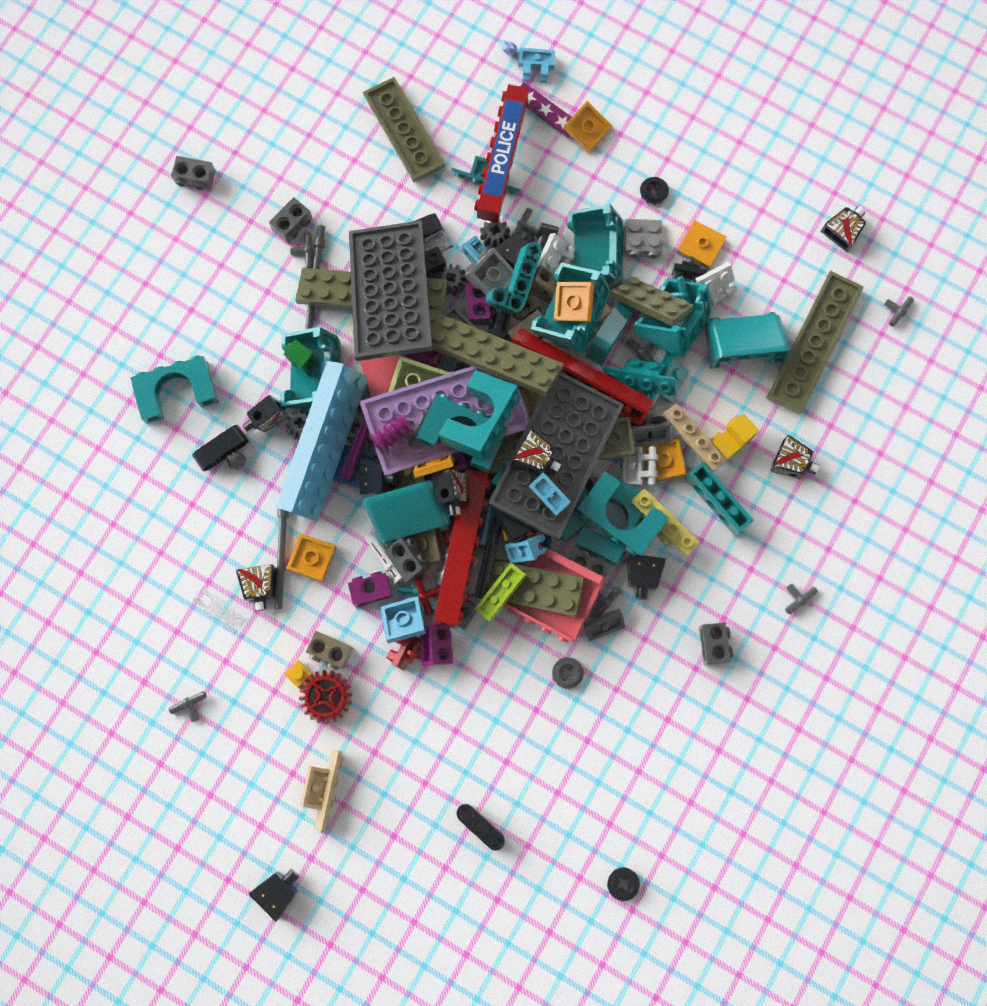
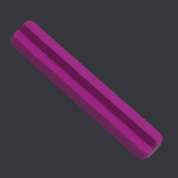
(355, 452)

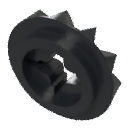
(659, 185)
(633, 884)

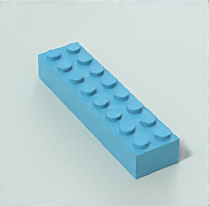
(322, 441)

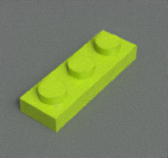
(500, 592)

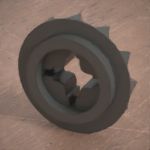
(577, 671)

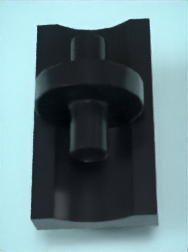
(688, 270)

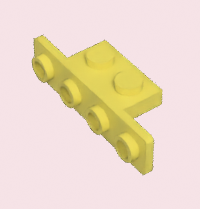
(672, 530)

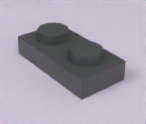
(604, 625)

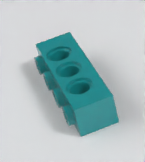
(719, 498)

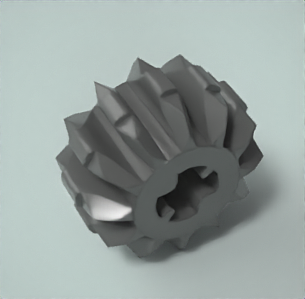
(488, 231)
(456, 274)
(294, 421)

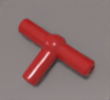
(425, 595)

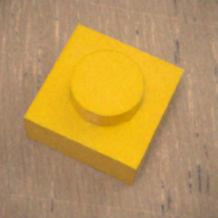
(297, 673)

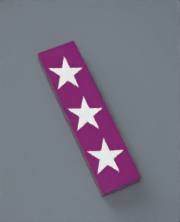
(547, 110)

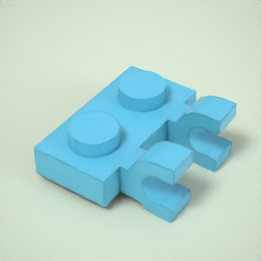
(538, 59)

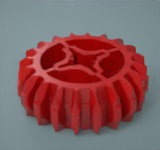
(317, 703)

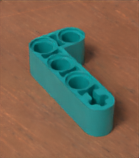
(520, 277)
(609, 333)

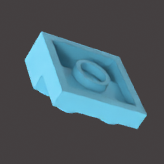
(403, 619)

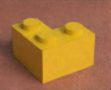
(737, 435)

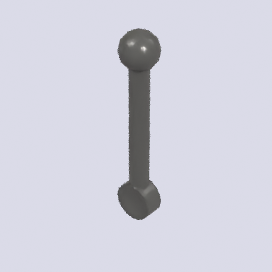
(412, 442)

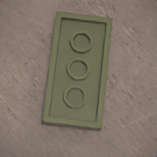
(651, 301)

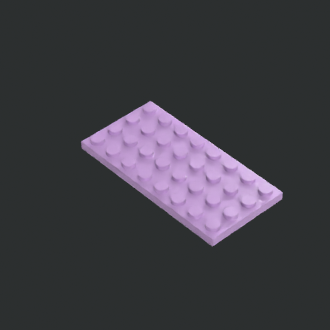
(411, 403)

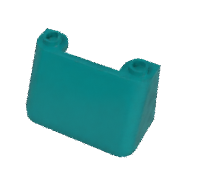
(598, 240)
(573, 334)
(681, 336)
(746, 339)
(303, 388)
(406, 512)

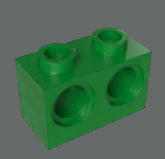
(301, 357)

